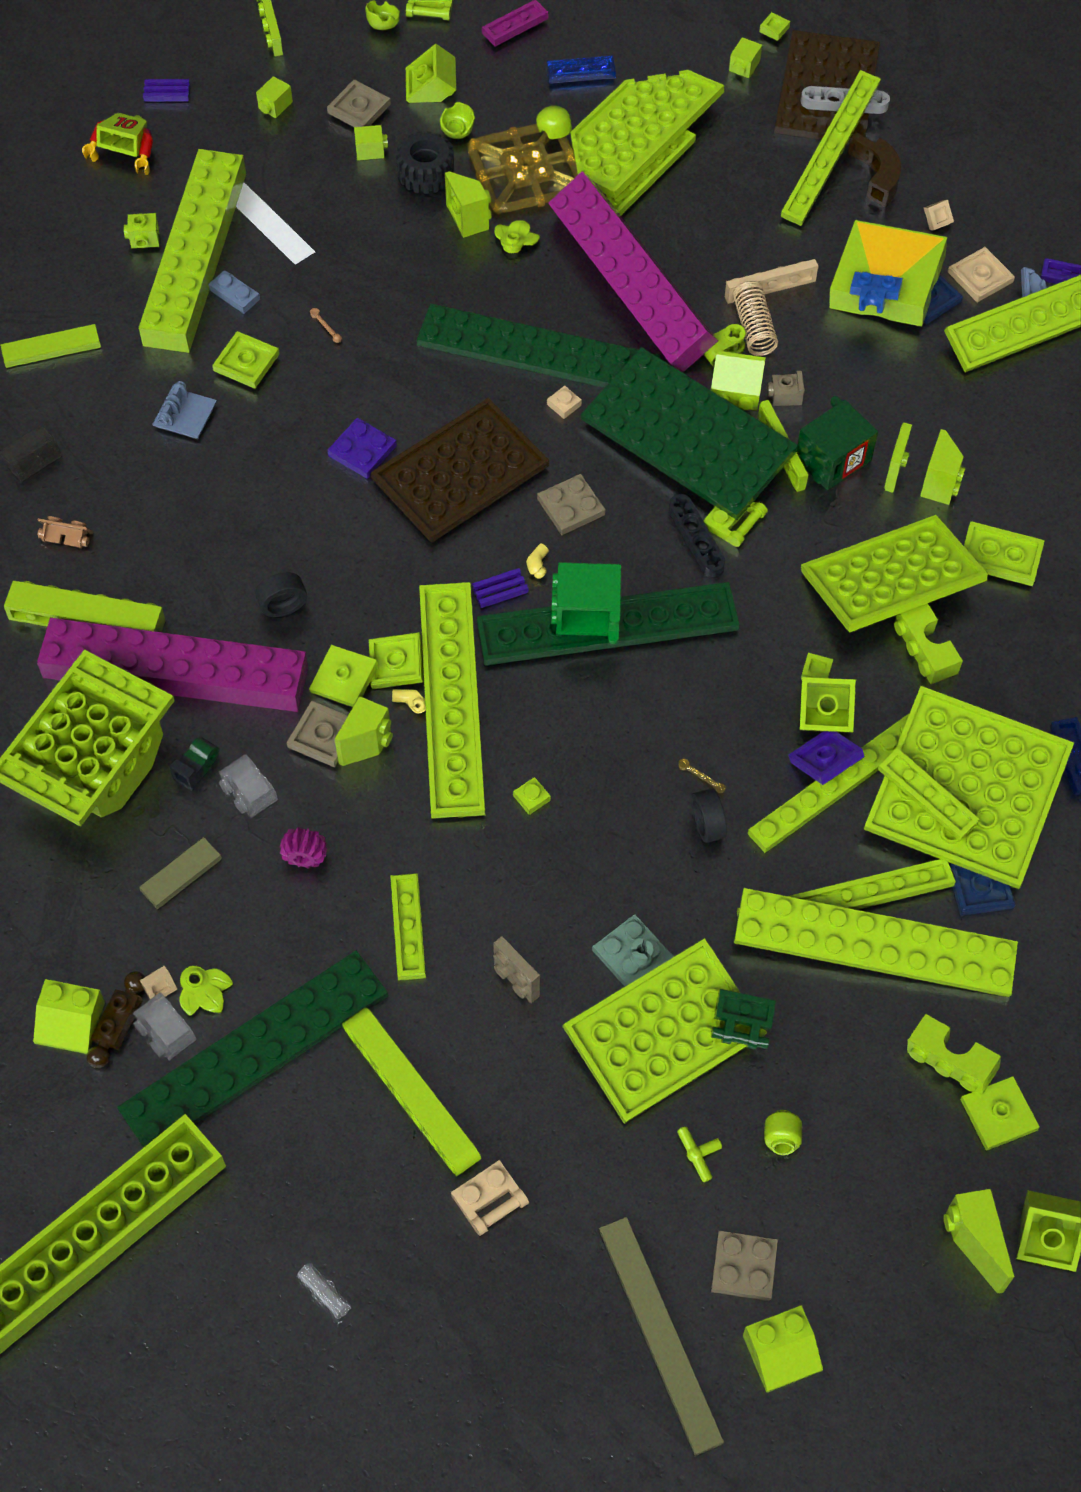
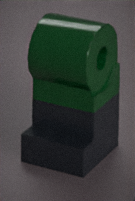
(194, 763)

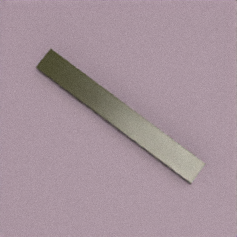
(661, 1337)

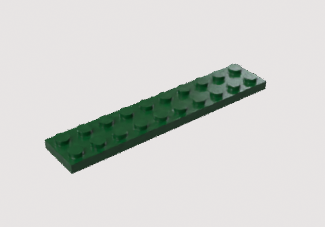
(522, 346)
(642, 620)
(254, 1049)

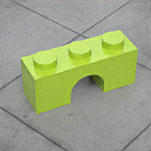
(933, 659)
(971, 1069)

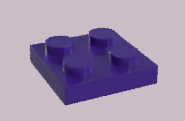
(362, 448)
(826, 756)

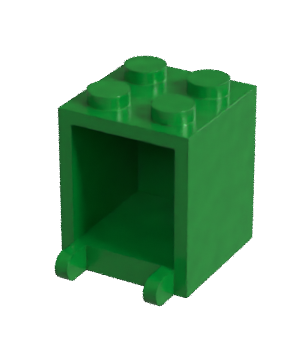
(587, 600)

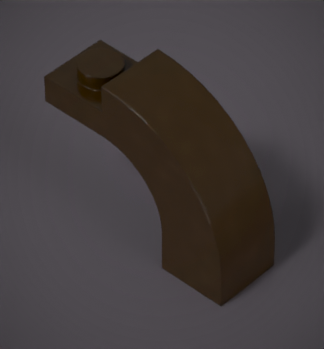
(885, 163)

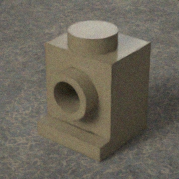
(786, 389)

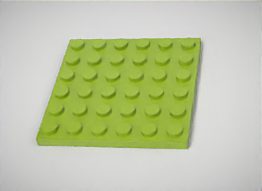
(989, 765)

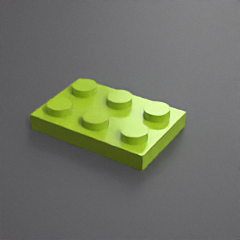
(1004, 552)

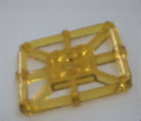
(512, 166)

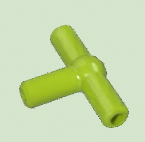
(696, 1154)

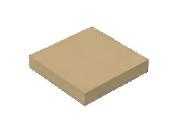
(981, 274)

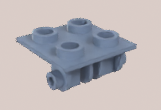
(184, 411)

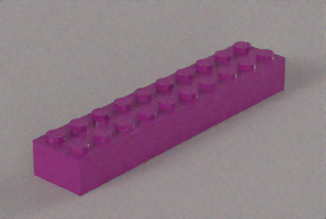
(633, 272)
(182, 663)

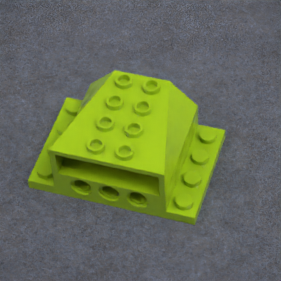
(88, 741)

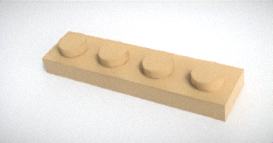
(775, 279)

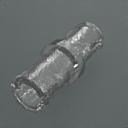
(324, 1291)

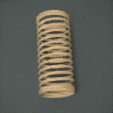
(761, 335)

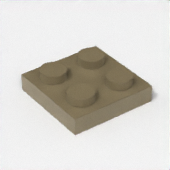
(358, 105)
(571, 504)
(317, 733)
(517, 970)
(744, 1265)

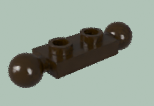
(116, 1020)

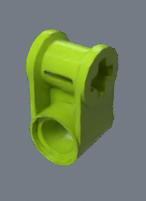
(727, 341)

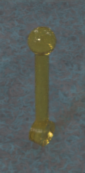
(684, 765)

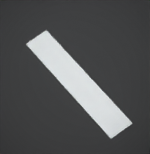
(272, 226)

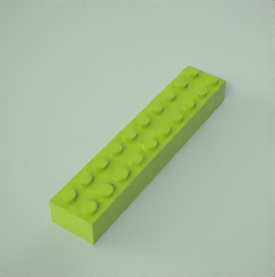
(192, 251)
(103, 1226)

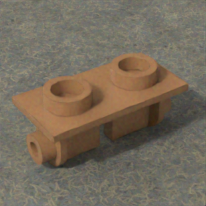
(74, 533)

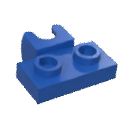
(875, 289)

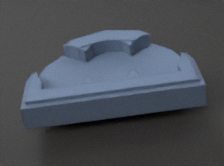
(1031, 282)

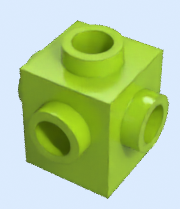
(142, 230)

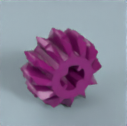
(303, 847)

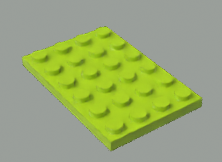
(893, 573)
(656, 1031)

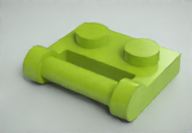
(430, 8)
(721, 523)

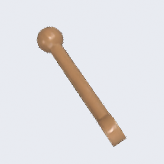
(315, 313)

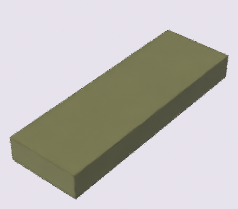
(180, 873)

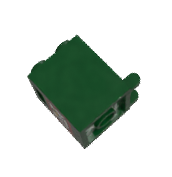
(836, 444)

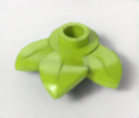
(515, 236)
(206, 992)

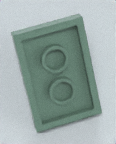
(631, 951)

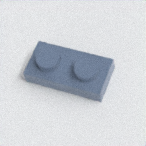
(234, 291)

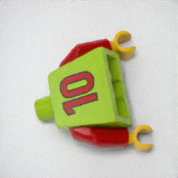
(123, 135)

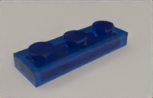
(581, 69)
(1071, 730)

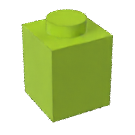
(745, 57)
(274, 97)
(370, 142)

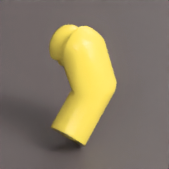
(535, 563)
(411, 698)

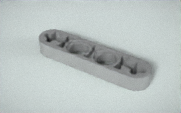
(827, 92)

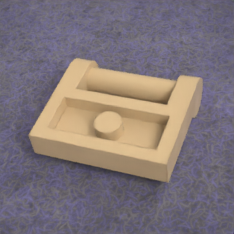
(483, 1191)

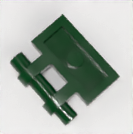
(743, 1010)

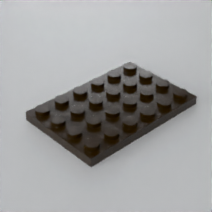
(821, 62)
(459, 469)

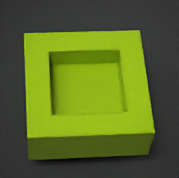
(774, 26)
(817, 666)
(531, 796)

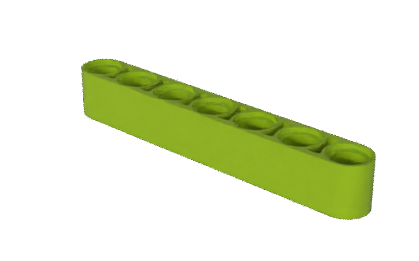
(411, 1091)

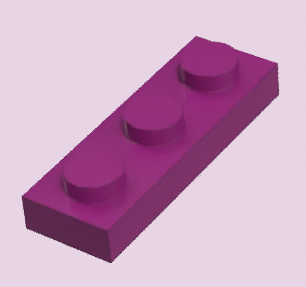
(515, 22)

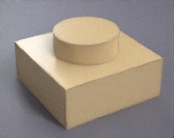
(938, 214)
(564, 402)
(158, 982)

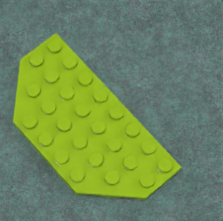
(638, 126)

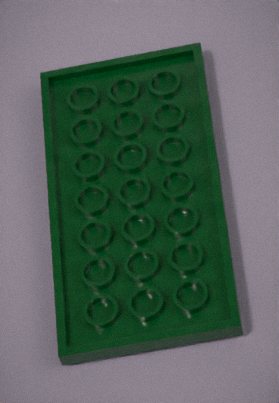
(689, 433)

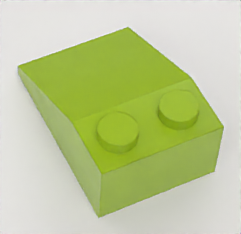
(979, 1235)

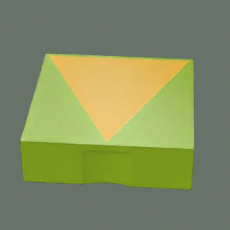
(891, 252)

